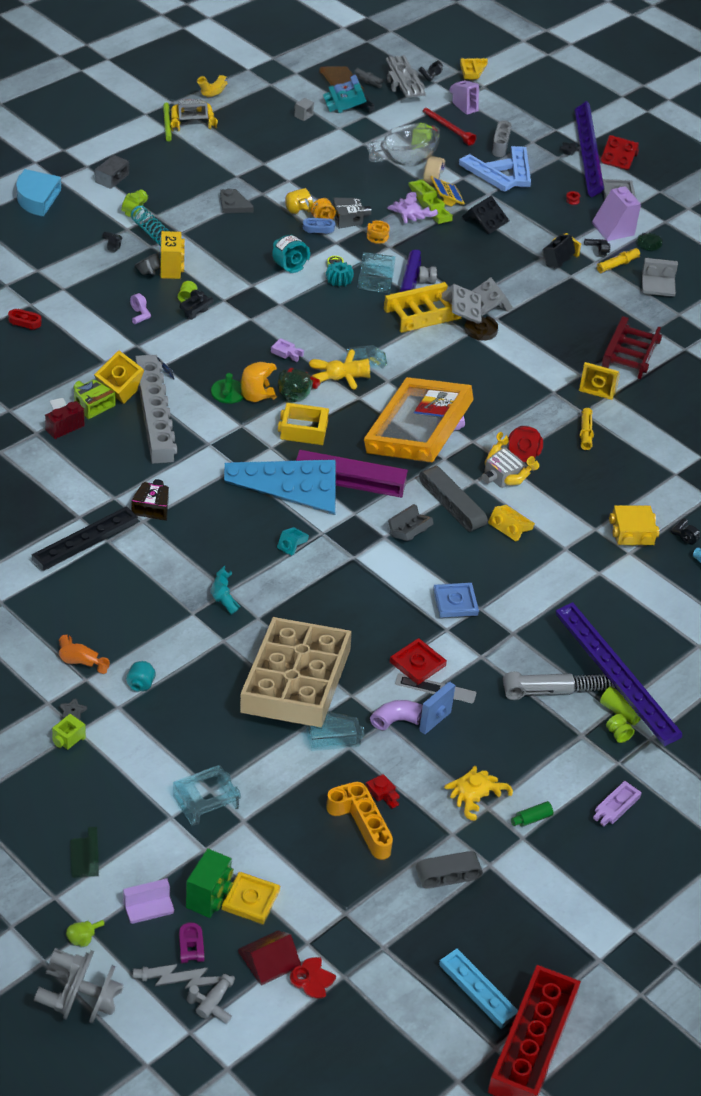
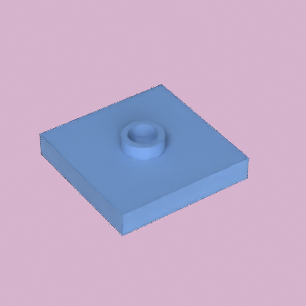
(455, 600)
(437, 707)

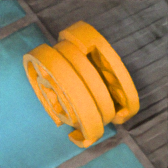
(323, 209)
(378, 230)

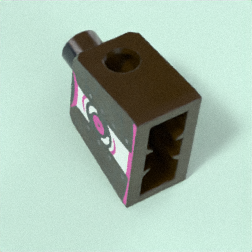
(151, 500)

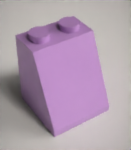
(618, 215)

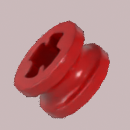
(573, 198)

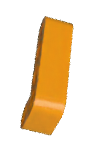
(356, 799)

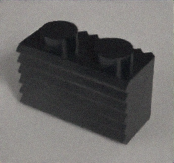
(559, 251)

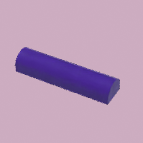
(411, 271)

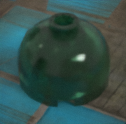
(294, 385)

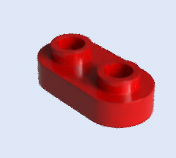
(24, 318)

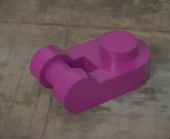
(191, 936)

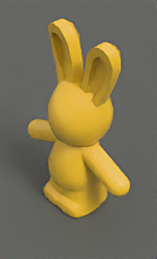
(337, 370)

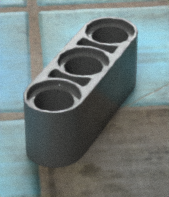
(449, 869)

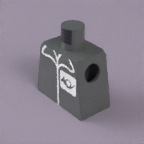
(350, 212)

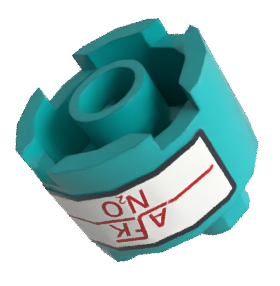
(290, 253)

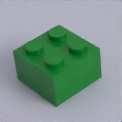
(209, 883)

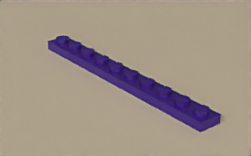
(589, 149)
(619, 674)

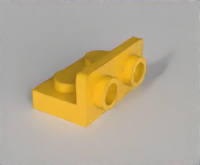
(510, 522)

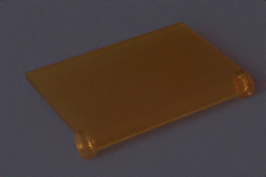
(337, 75)

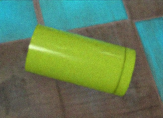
(616, 702)

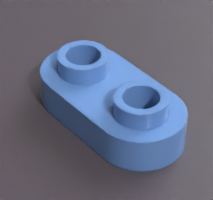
(318, 225)

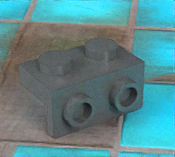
(409, 523)

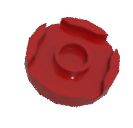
(525, 442)

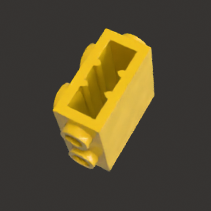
(634, 525)

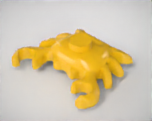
(473, 787)

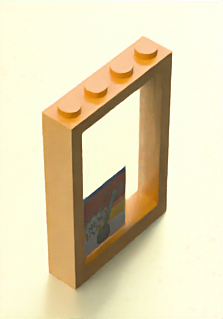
(419, 419)

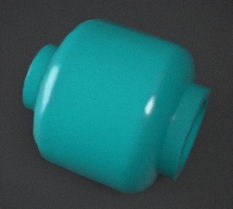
(140, 676)

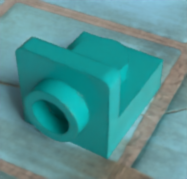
(290, 539)

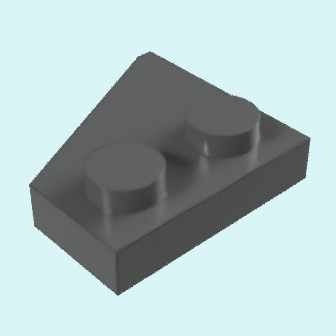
(234, 202)

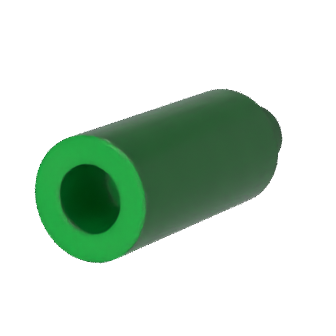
(533, 814)

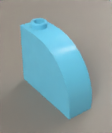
(37, 191)

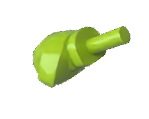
(82, 932)

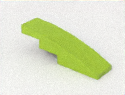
(428, 198)

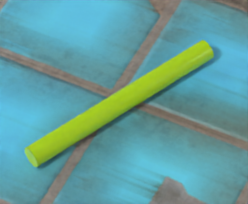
(167, 121)

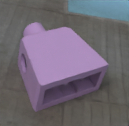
(466, 96)

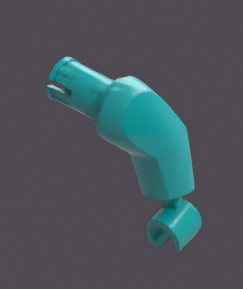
(221, 592)

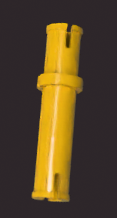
(623, 258)
(586, 433)

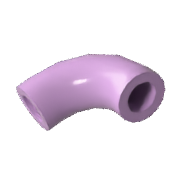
(396, 711)

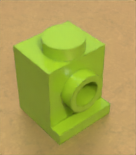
(68, 732)

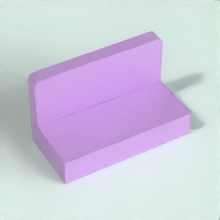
(148, 901)

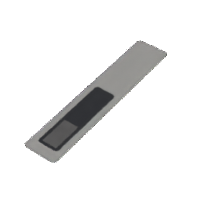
(432, 687)

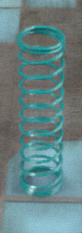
(144, 228)

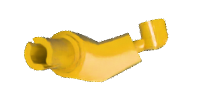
(213, 89)

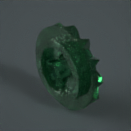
(649, 241)

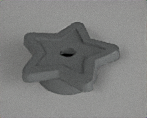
(73, 705)

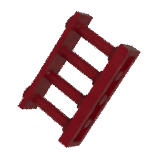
(619, 338)

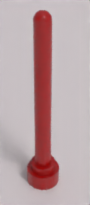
(468, 137)

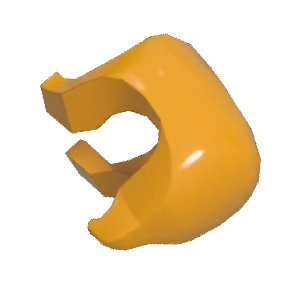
(253, 379)

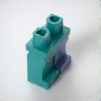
(345, 95)

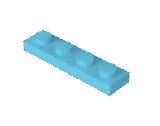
(478, 988)

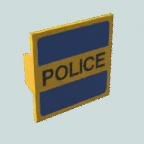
(448, 191)

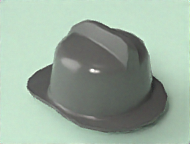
(149, 265)

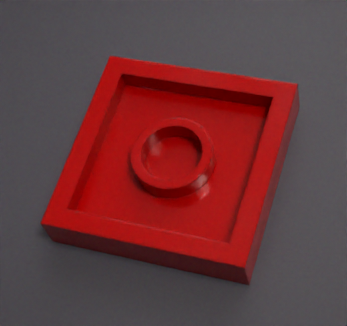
(418, 661)

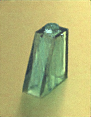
(336, 733)

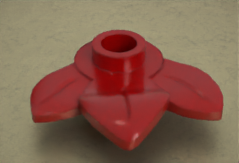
(314, 977)

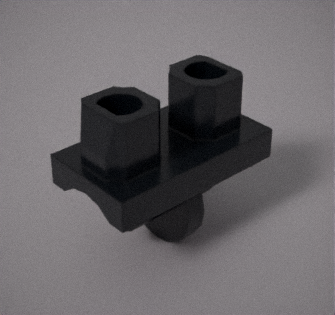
(197, 302)

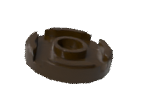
(485, 330)

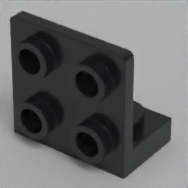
(488, 214)

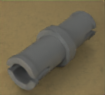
(368, 78)

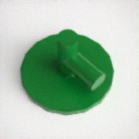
(227, 390)

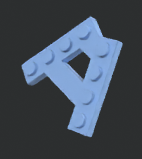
(491, 171)

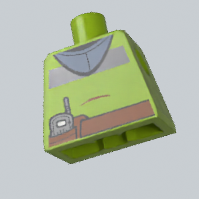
(93, 397)

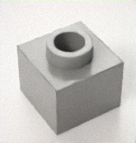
(304, 109)

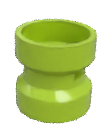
(186, 289)
(620, 728)

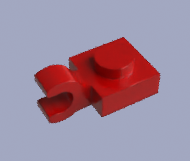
(381, 789)

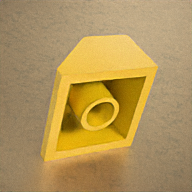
(121, 376)
(599, 381)

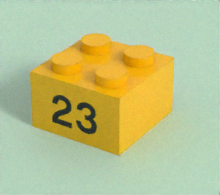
(172, 255)

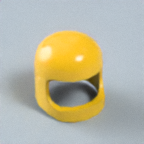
(296, 201)

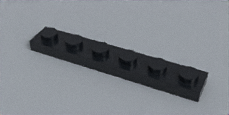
(84, 538)

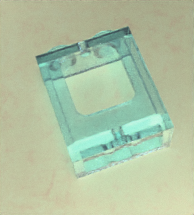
(376, 265)
(192, 802)

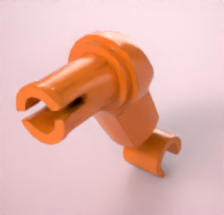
(81, 654)

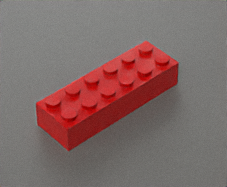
(534, 1034)

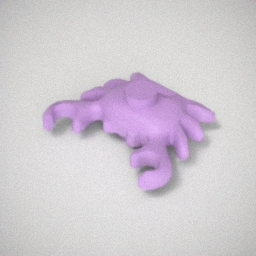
(410, 209)

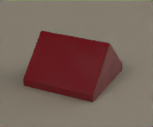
(271, 956)

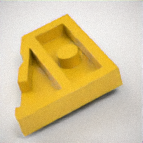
(473, 68)

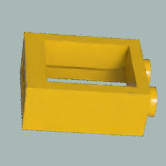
(303, 433)

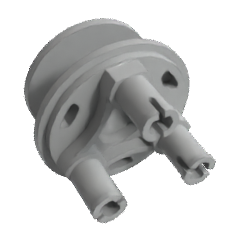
(73, 970)

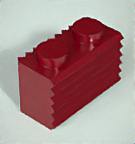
(65, 419)

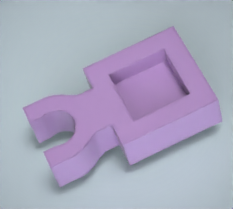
(286, 349)

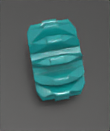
(339, 274)

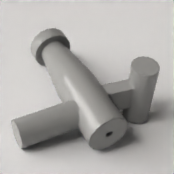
(209, 1002)

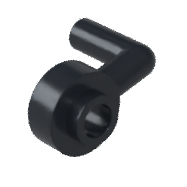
(434, 69)
(114, 241)
(603, 245)
(688, 533)

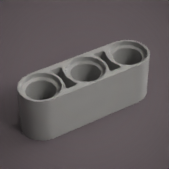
(501, 138)

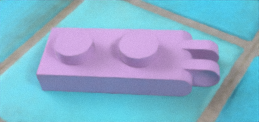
(617, 803)

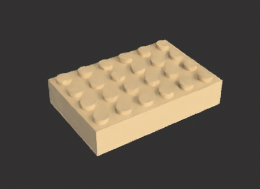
(296, 672)

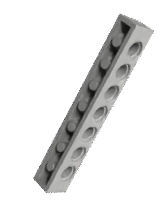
(156, 411)

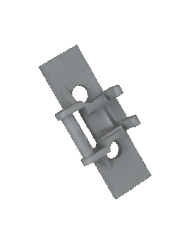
(404, 76)

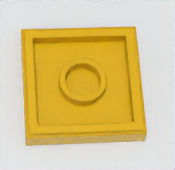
(251, 897)

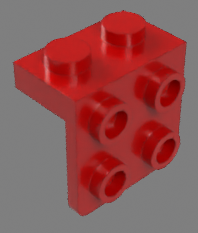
(619, 152)

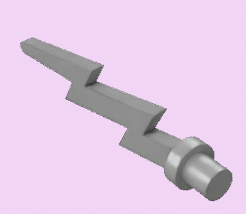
(194, 976)

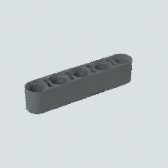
(453, 498)

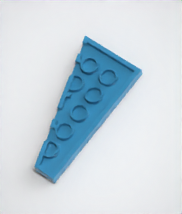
(294, 481)

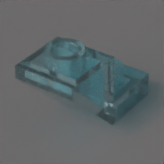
(371, 352)

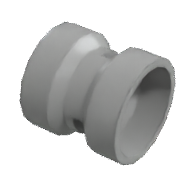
(423, 274)

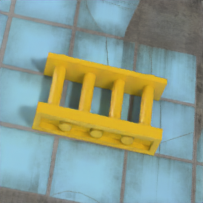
(417, 297)

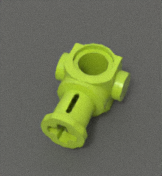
(133, 200)

